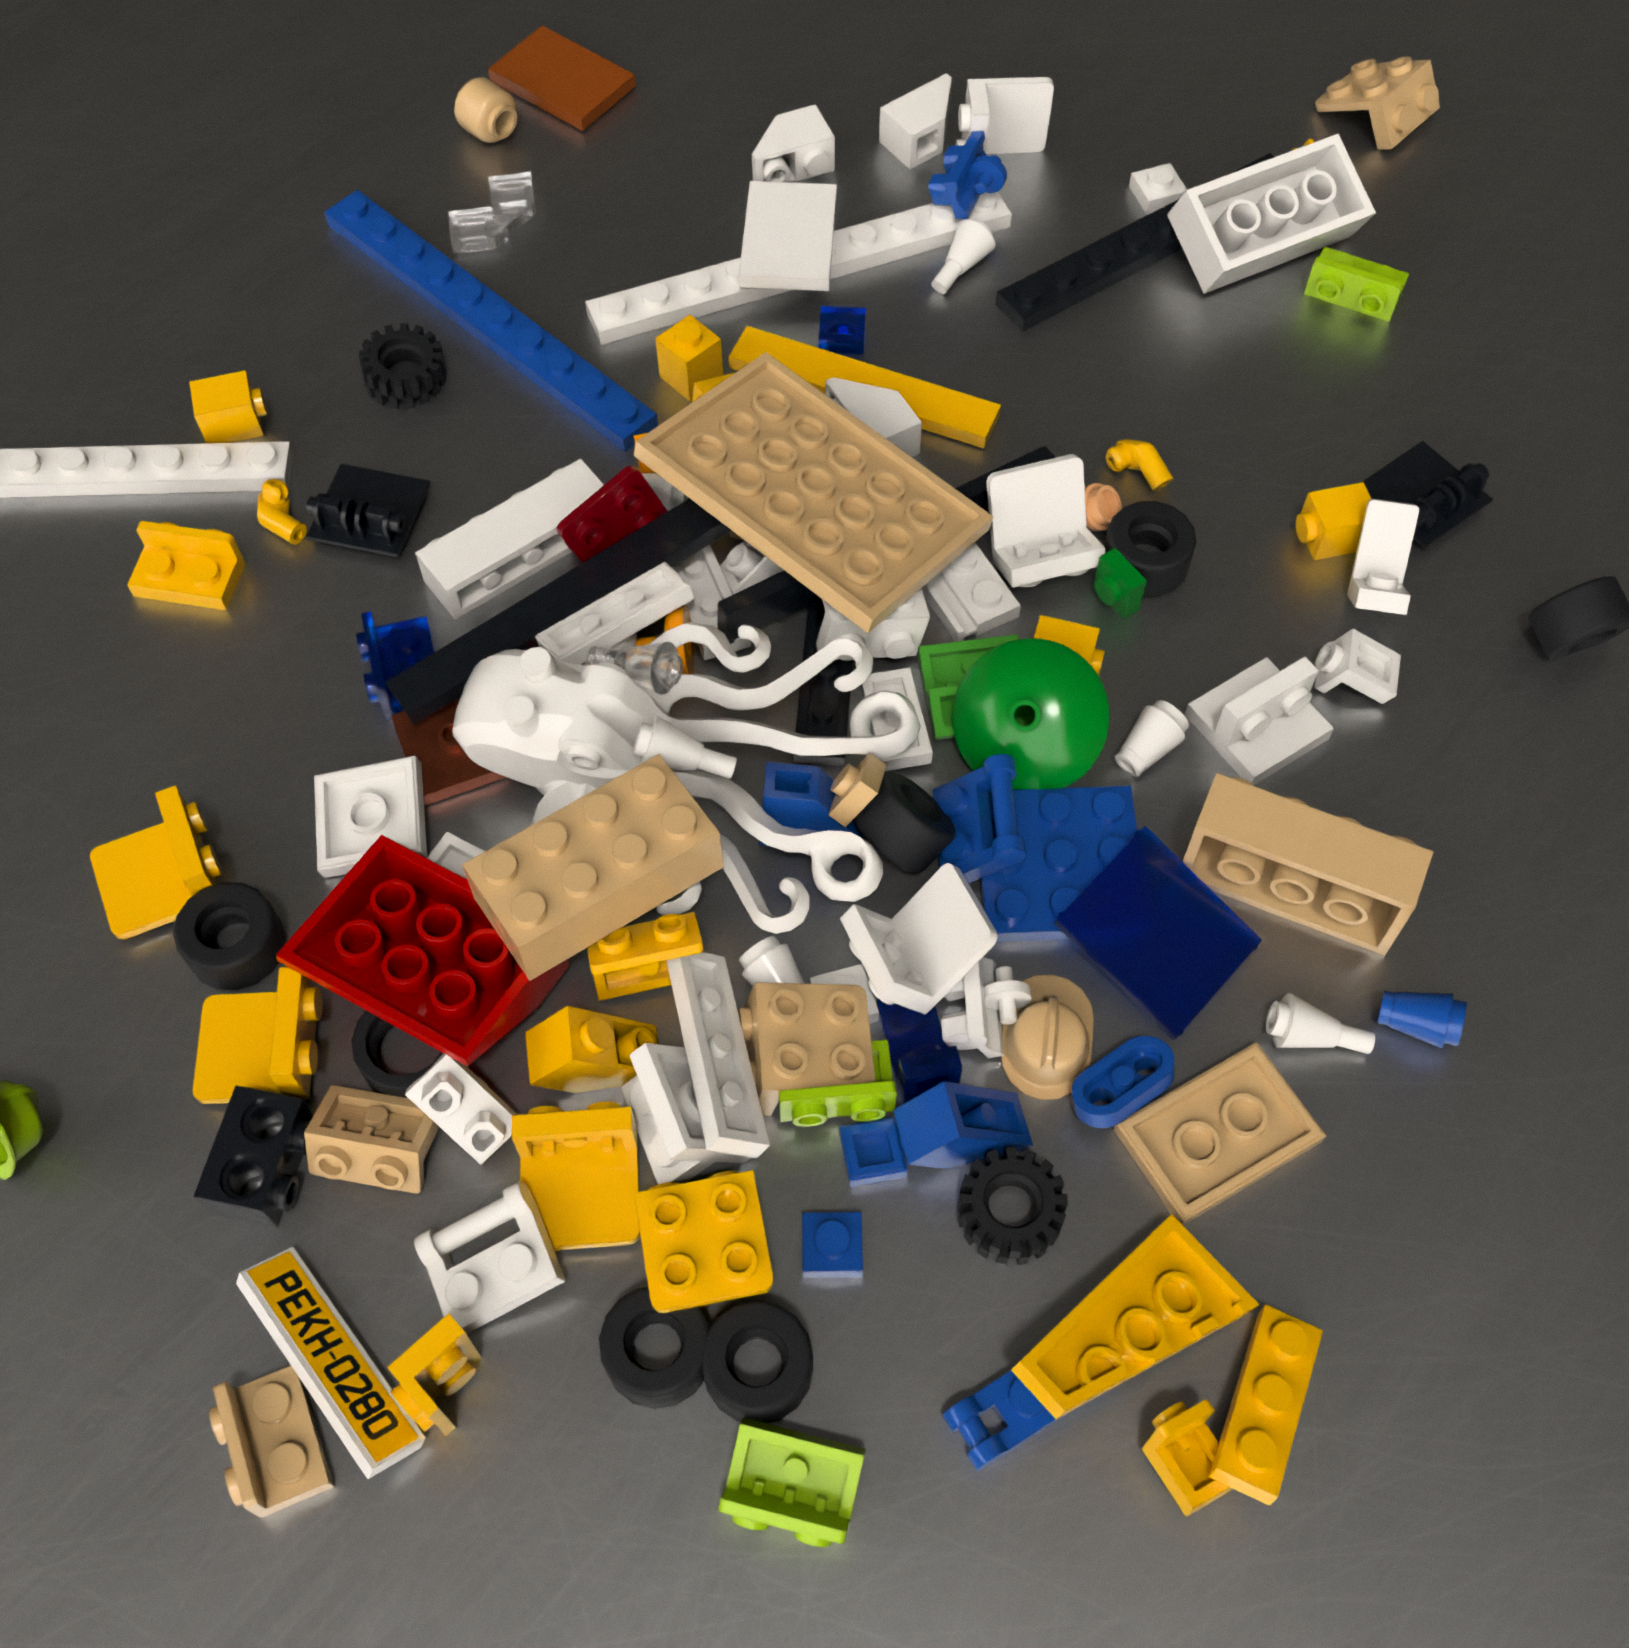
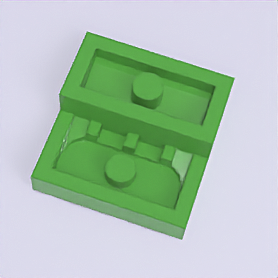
(941, 673)

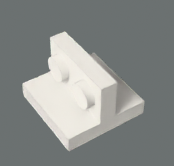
(1262, 718)
(669, 1114)

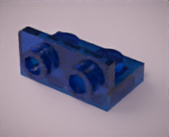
(390, 652)

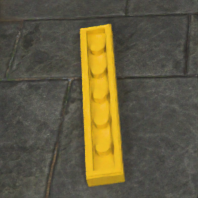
(937, 407)

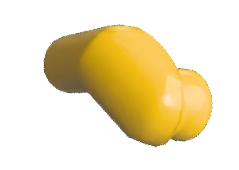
(1141, 457)

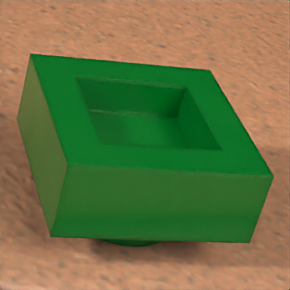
(1119, 583)

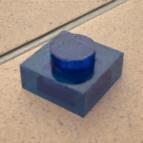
(842, 329)

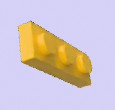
(1266, 1405)

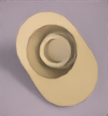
(1049, 1039)

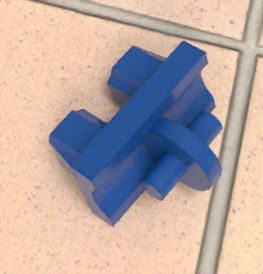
(967, 176)

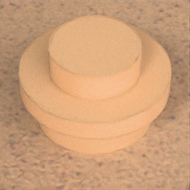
(1101, 505)

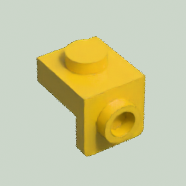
(1184, 1454)

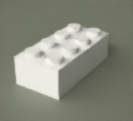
(1270, 213)

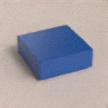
(872, 1152)

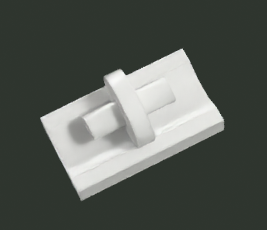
(989, 1001)
(463, 1107)

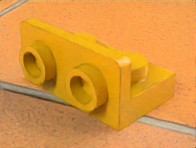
(186, 565)
(434, 1365)

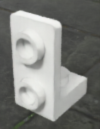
(1383, 557)

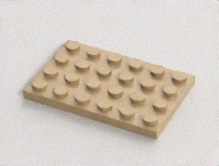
(814, 490)

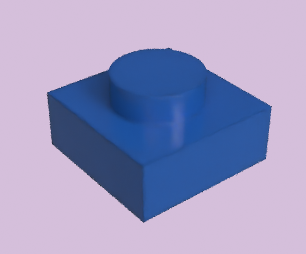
(832, 1245)

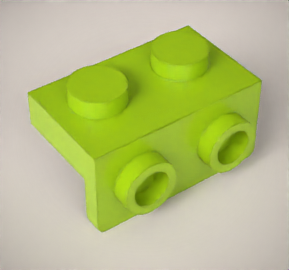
(860, 1101)
(792, 1483)

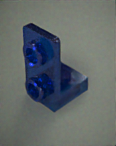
(917, 1050)

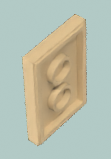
(1219, 1133)

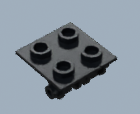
(1435, 486)
(366, 510)

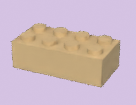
(1306, 864)
(594, 866)

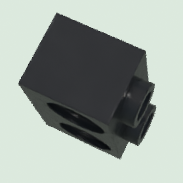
(242, 1154)

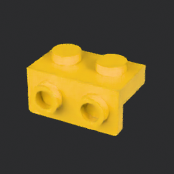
(637, 954)

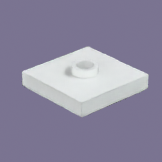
(364, 803)

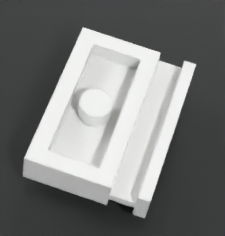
(970, 596)

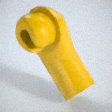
(274, 509)

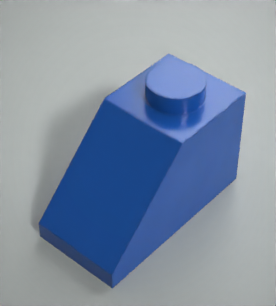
(960, 1124)

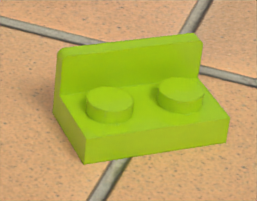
(1356, 283)

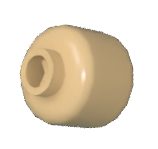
(485, 110)

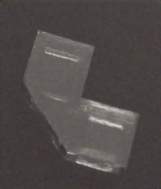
(488, 226)

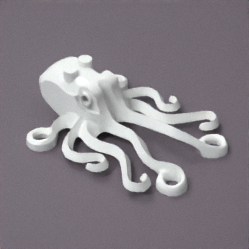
(578, 727)

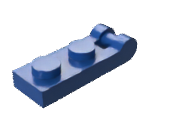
(1015, 1408)

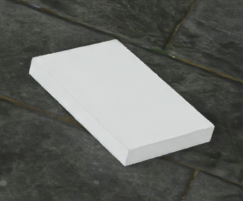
(788, 236)

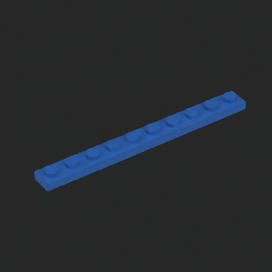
(492, 320)

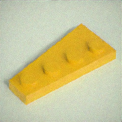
(1138, 1316)

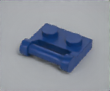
(969, 809)

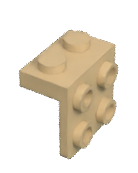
(1394, 92)
(806, 1037)

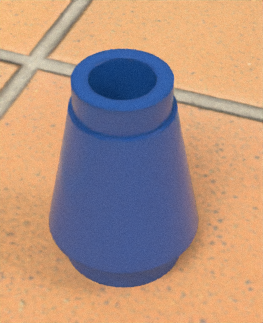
(1426, 1016)

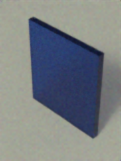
(1158, 932)

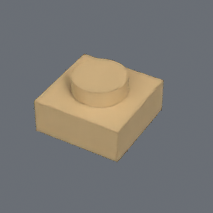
(856, 788)

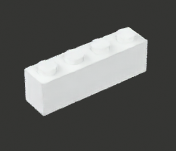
(505, 542)

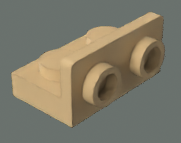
(369, 1139)
(270, 1442)

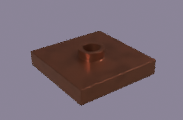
(444, 763)

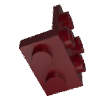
(610, 514)

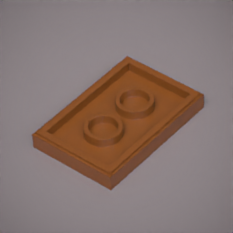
(562, 77)

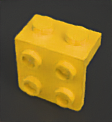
(155, 870)
(259, 1041)
(581, 1172)
(703, 1241)

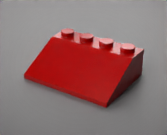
(417, 953)

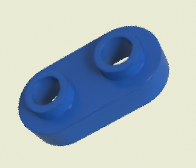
(1118, 1081)

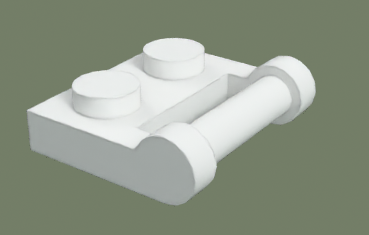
(499, 1275)

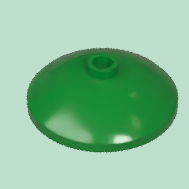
(1067, 704)

